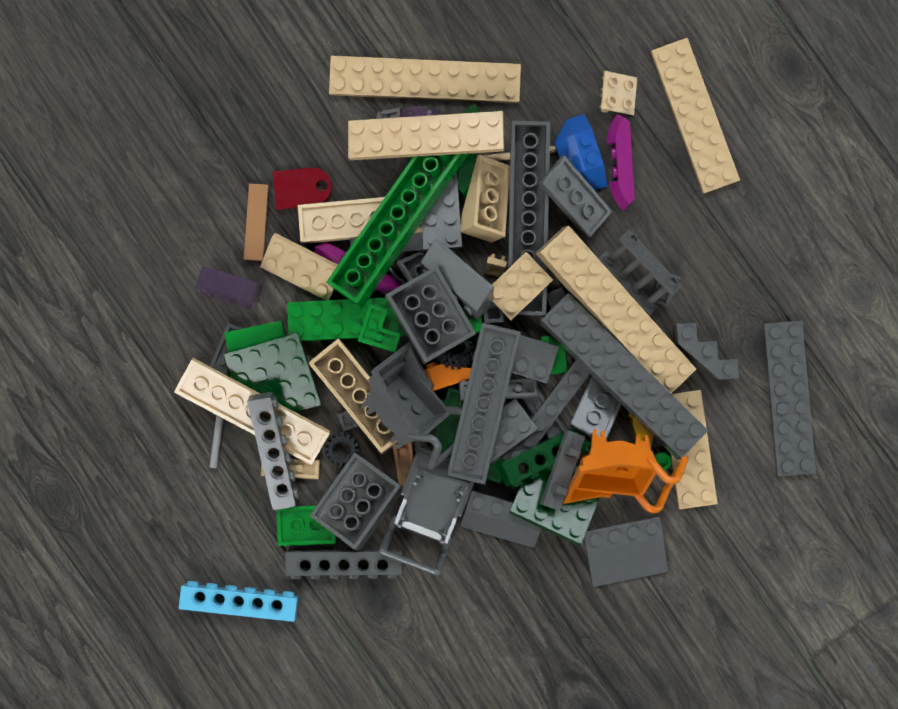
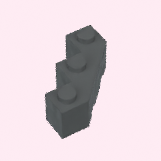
(704, 353)

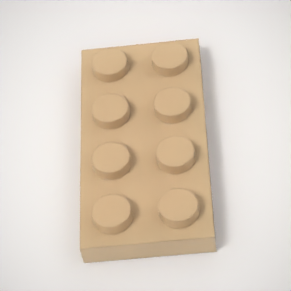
(299, 266)

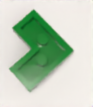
(373, 332)

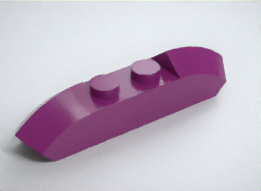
(620, 137)
(335, 255)

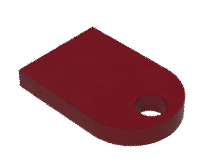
(300, 187)

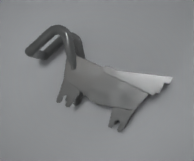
(406, 402)
(428, 508)

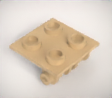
(618, 93)

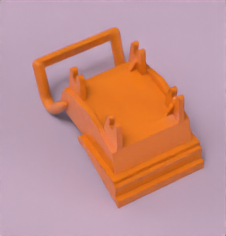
(621, 470)

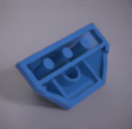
(581, 149)

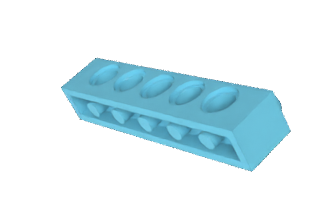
(189, 601)

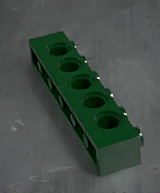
(509, 468)

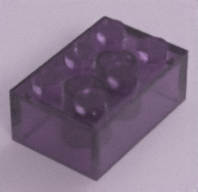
(228, 287)

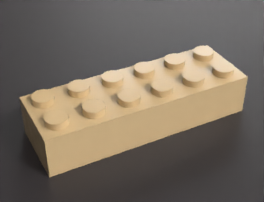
(350, 386)

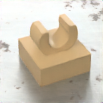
(495, 266)

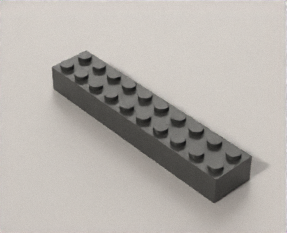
(528, 199)
(623, 377)

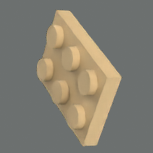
(519, 285)

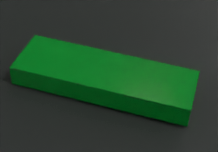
(252, 335)

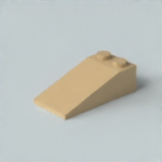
(486, 200)

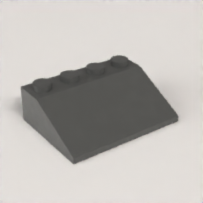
(430, 315)
(357, 502)
(625, 550)

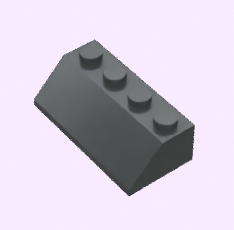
(468, 287)
(534, 359)
(491, 516)

